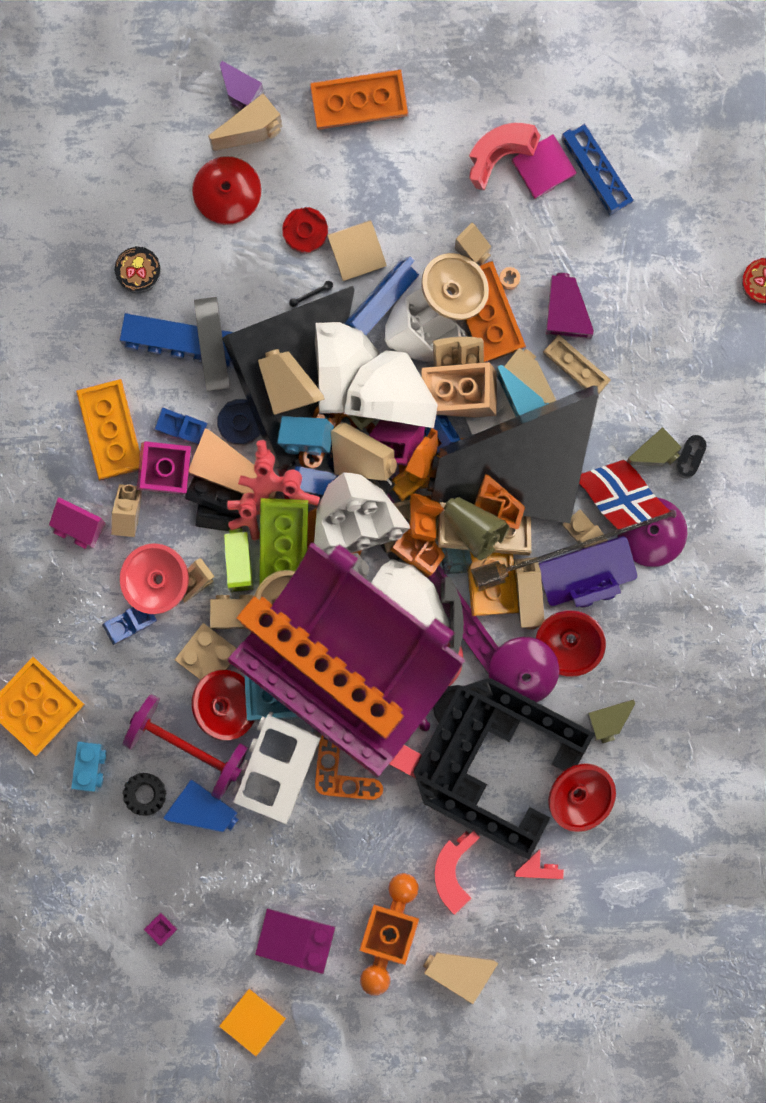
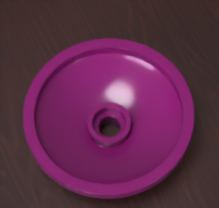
(658, 548)
(521, 657)

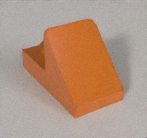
(423, 517)

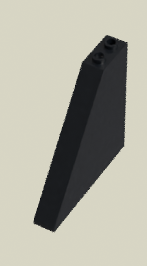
(287, 332)
(530, 456)

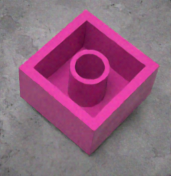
(163, 468)

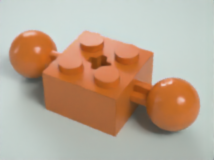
(375, 978)

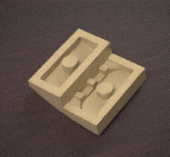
(357, 250)
(458, 351)

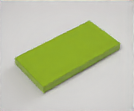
(282, 535)

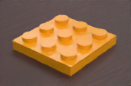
(36, 706)

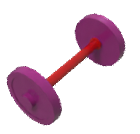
(142, 721)

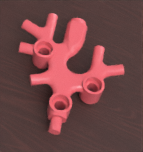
(263, 486)

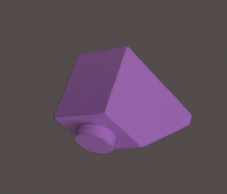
(240, 87)

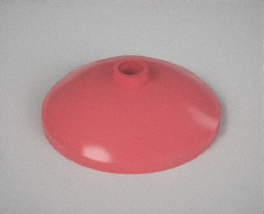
(140, 574)

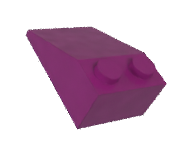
(295, 941)

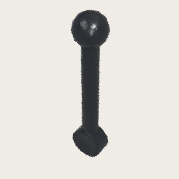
(328, 285)

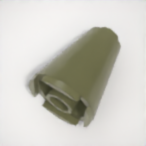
(475, 526)

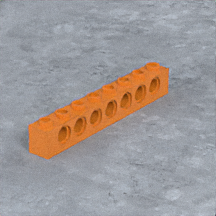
(261, 607)

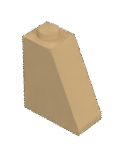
(287, 382)
(361, 454)
(529, 594)
(460, 973)

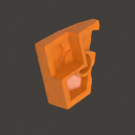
(423, 456)
(499, 502)
(417, 552)

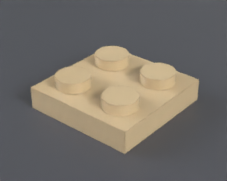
(205, 652)

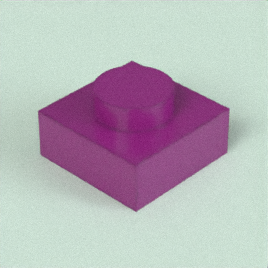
(161, 929)

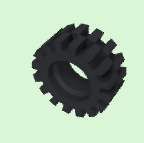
(130, 790)

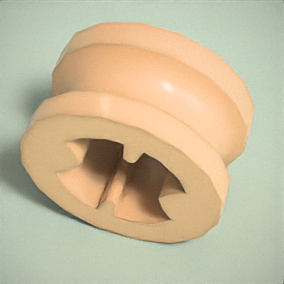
(516, 280)

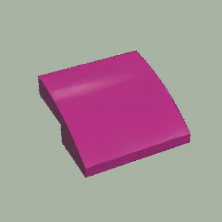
(545, 168)

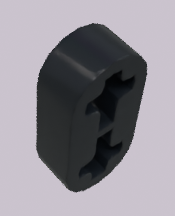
(696, 458)

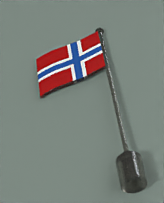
(619, 497)

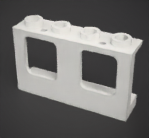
(289, 775)

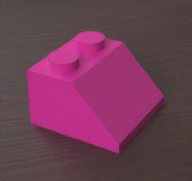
(76, 523)

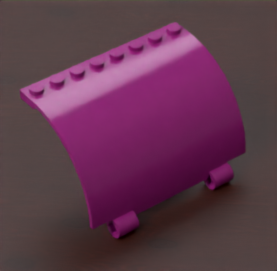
(371, 637)

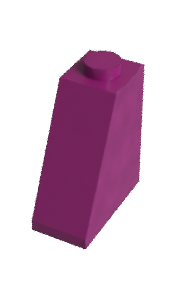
(566, 309)

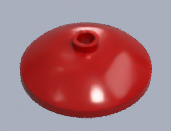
(229, 205)
(578, 654)
(228, 691)
(591, 802)

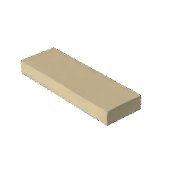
(575, 364)

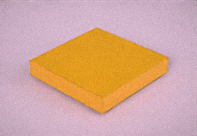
(252, 1022)

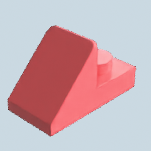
(532, 869)

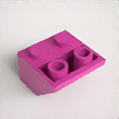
(400, 437)

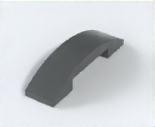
(211, 344)
(450, 595)

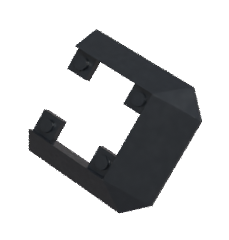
(460, 733)

